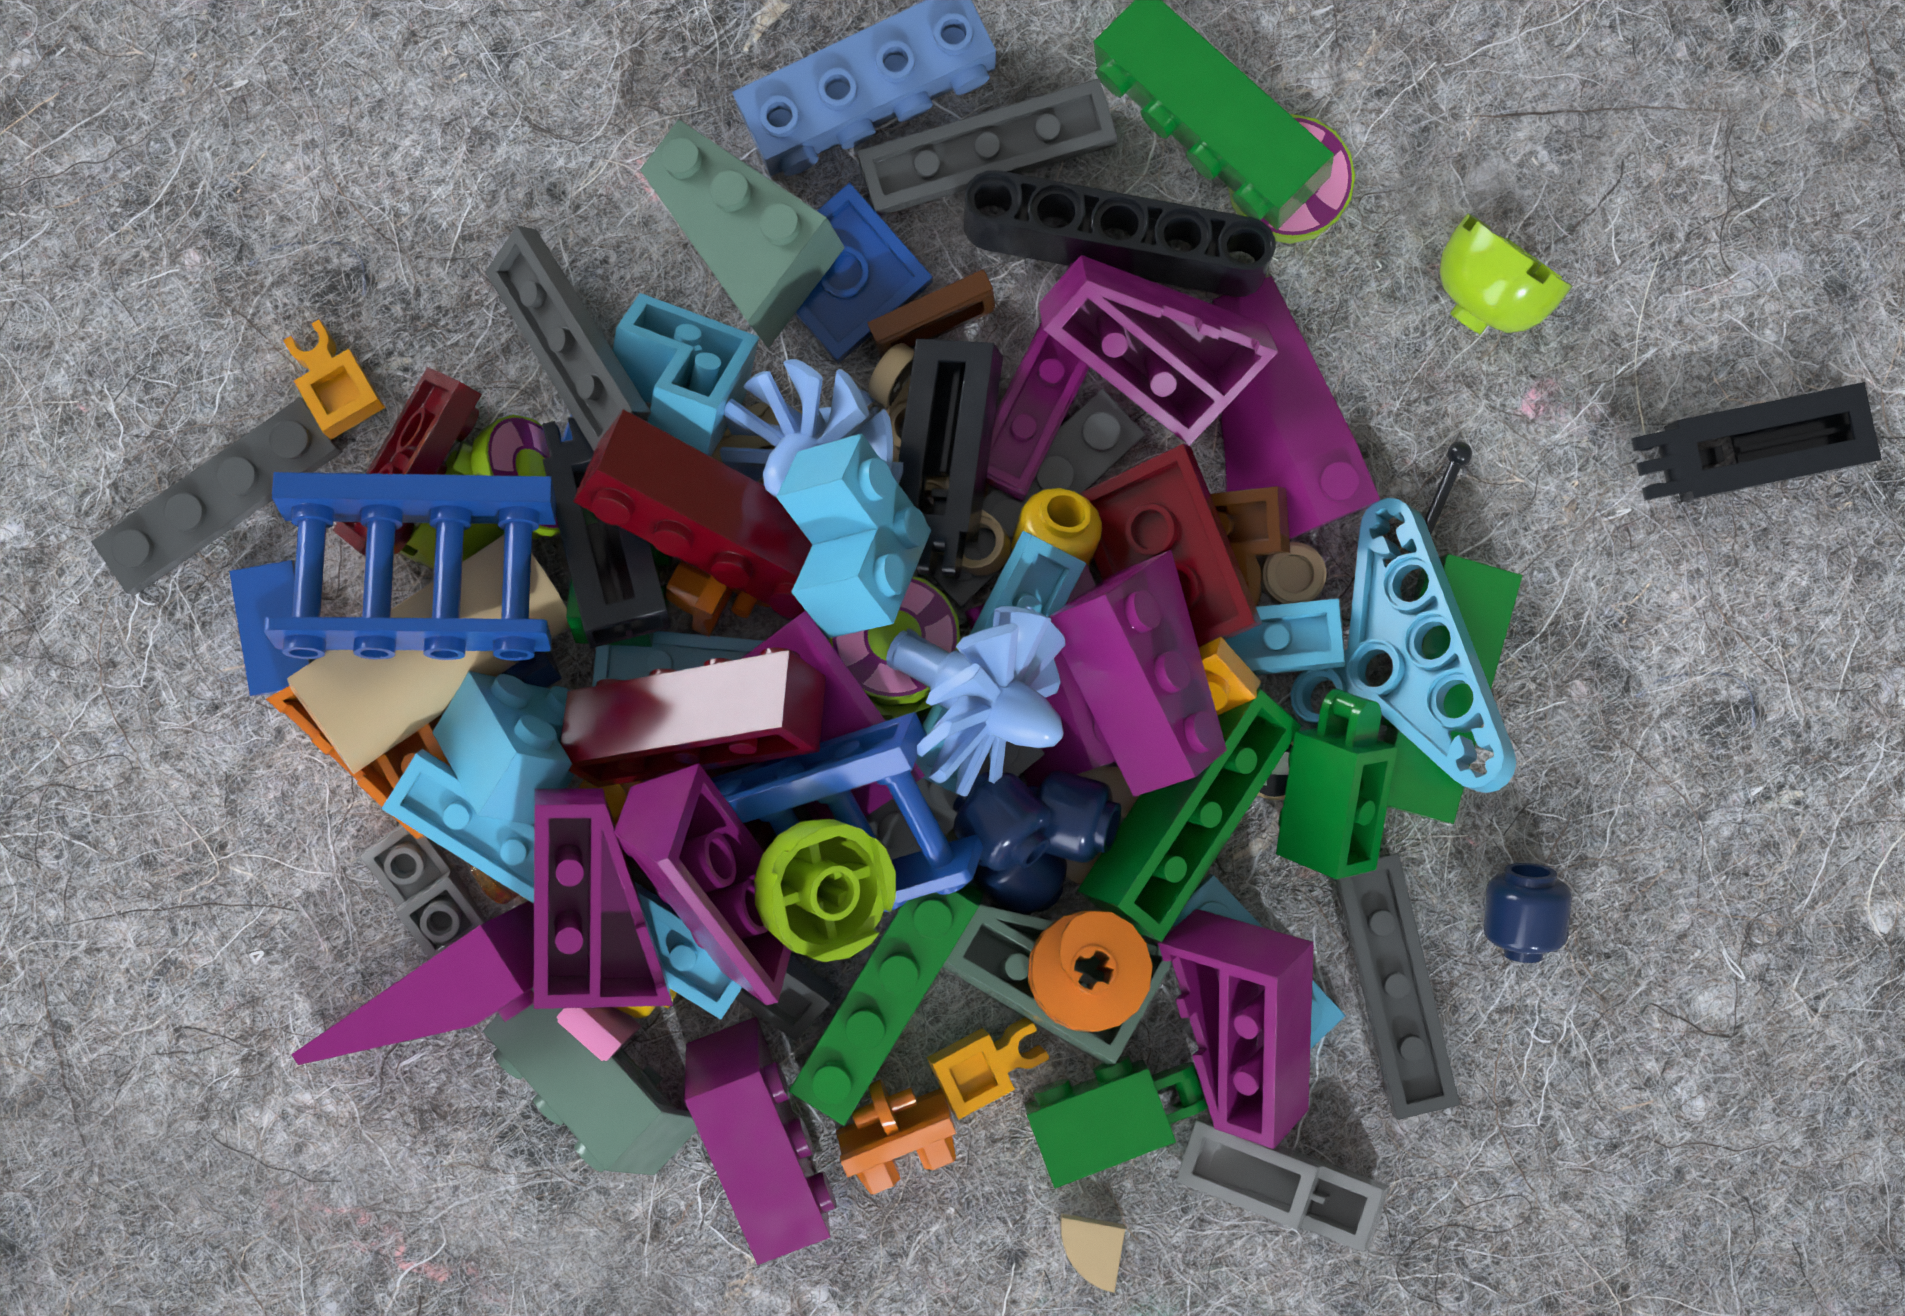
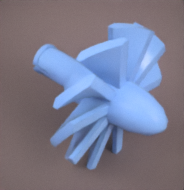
(802, 431)
(990, 689)

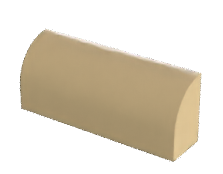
(380, 702)

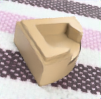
(1093, 1248)

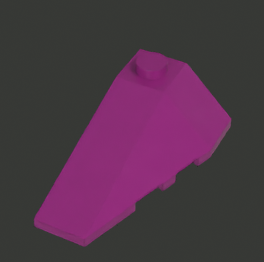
(1290, 428)
(453, 990)

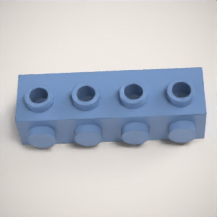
(865, 82)

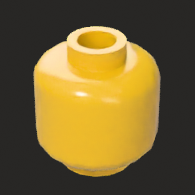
(1061, 520)

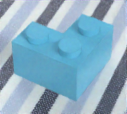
(684, 368)
(860, 534)
(505, 743)

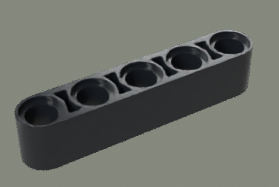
(1145, 219)

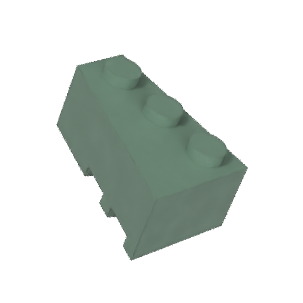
(745, 227)
(995, 960)
(608, 1105)

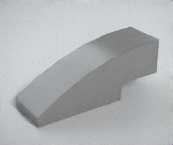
(1284, 1186)

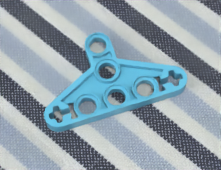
(1418, 685)

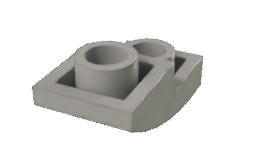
(425, 888)

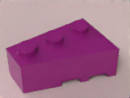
(1156, 344)
(1143, 674)
(587, 911)
(1250, 1021)
(756, 1141)

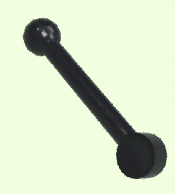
(1458, 455)

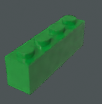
(1212, 111)
(1486, 604)
(1182, 827)
(883, 1000)

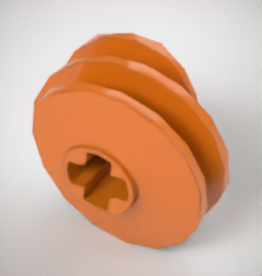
(1122, 959)

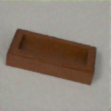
(934, 313)

